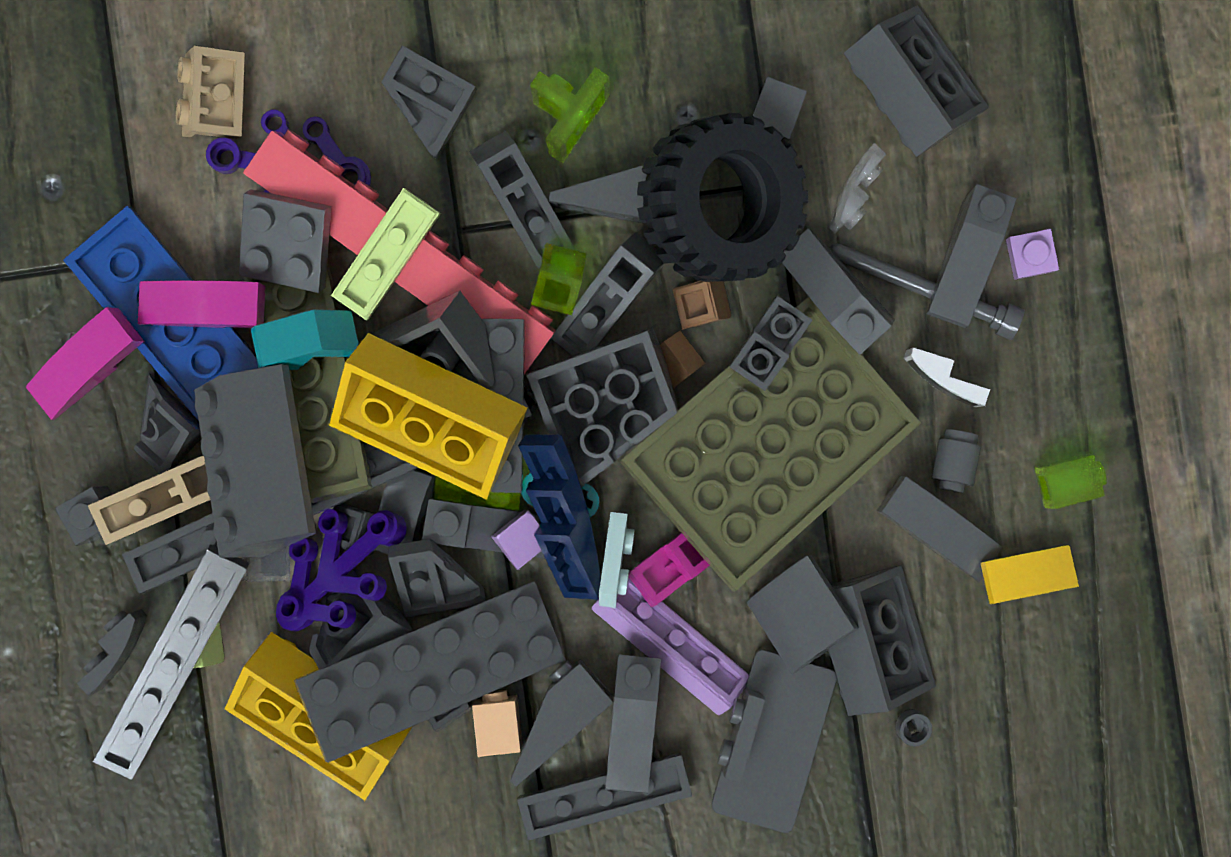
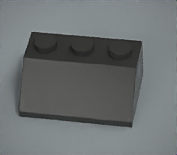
(915, 80)
(446, 335)
(886, 656)

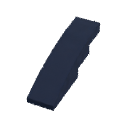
(565, 523)

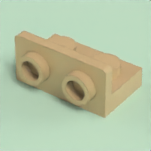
(211, 92)

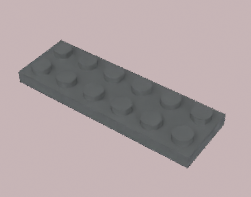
(428, 671)

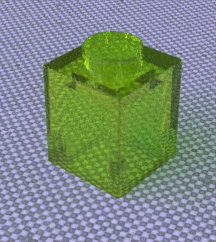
(558, 279)
(1071, 481)

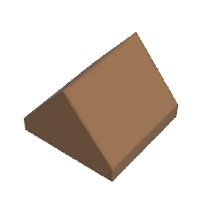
(680, 358)

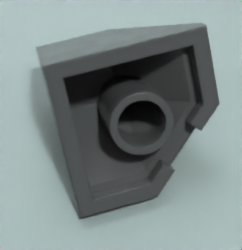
(374, 625)

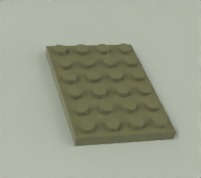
(759, 466)

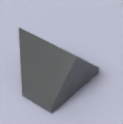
(166, 429)

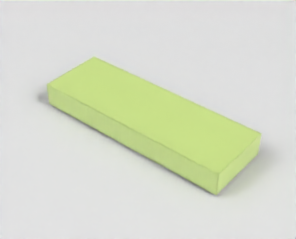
(385, 254)

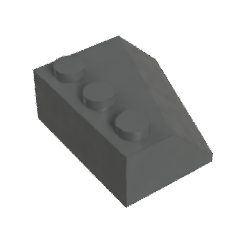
(605, 399)

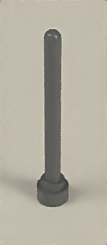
(1002, 318)

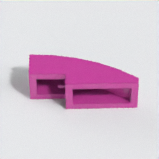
(201, 303)
(84, 361)

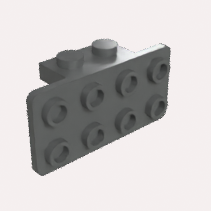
(772, 742)

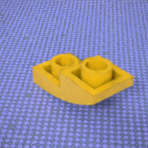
(1029, 574)

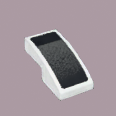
(937, 370)

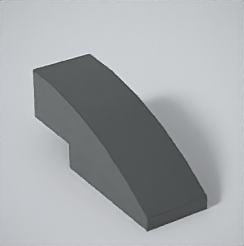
(938, 527)

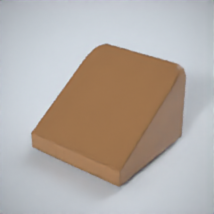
(701, 303)

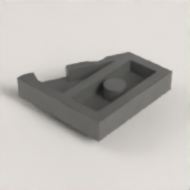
(428, 97)

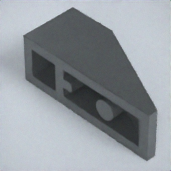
(520, 195)
(606, 196)
(971, 254)
(837, 292)
(609, 295)
(567, 708)
(633, 723)

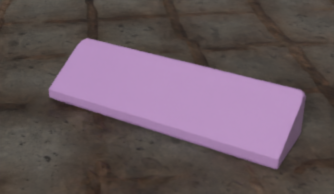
(682, 649)

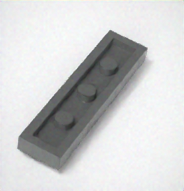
(507, 356)
(588, 801)

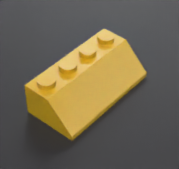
(426, 415)
(271, 704)

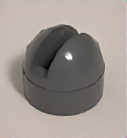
(921, 724)

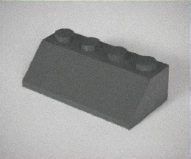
(254, 462)

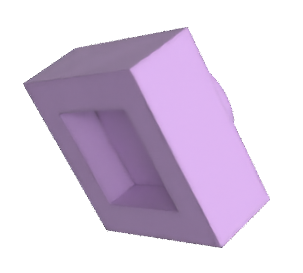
(1032, 254)

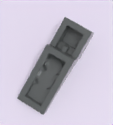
(466, 524)

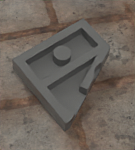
(431, 579)

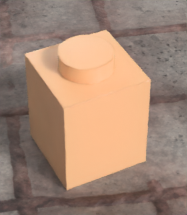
(497, 724)

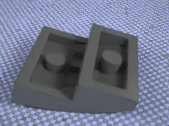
(801, 614)

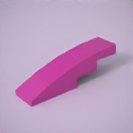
(667, 569)

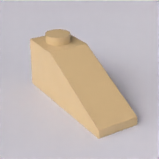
(151, 501)

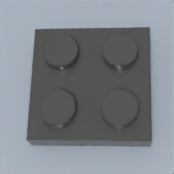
(284, 240)

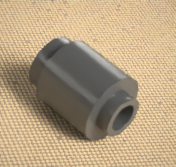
(956, 460)

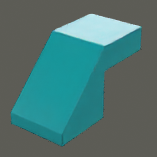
(304, 336)

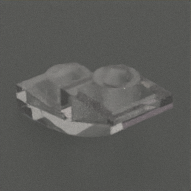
(851, 197)

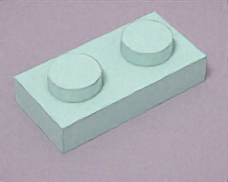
(613, 578)

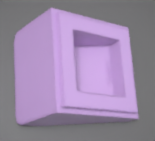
(518, 539)

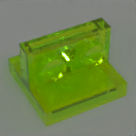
(571, 110)

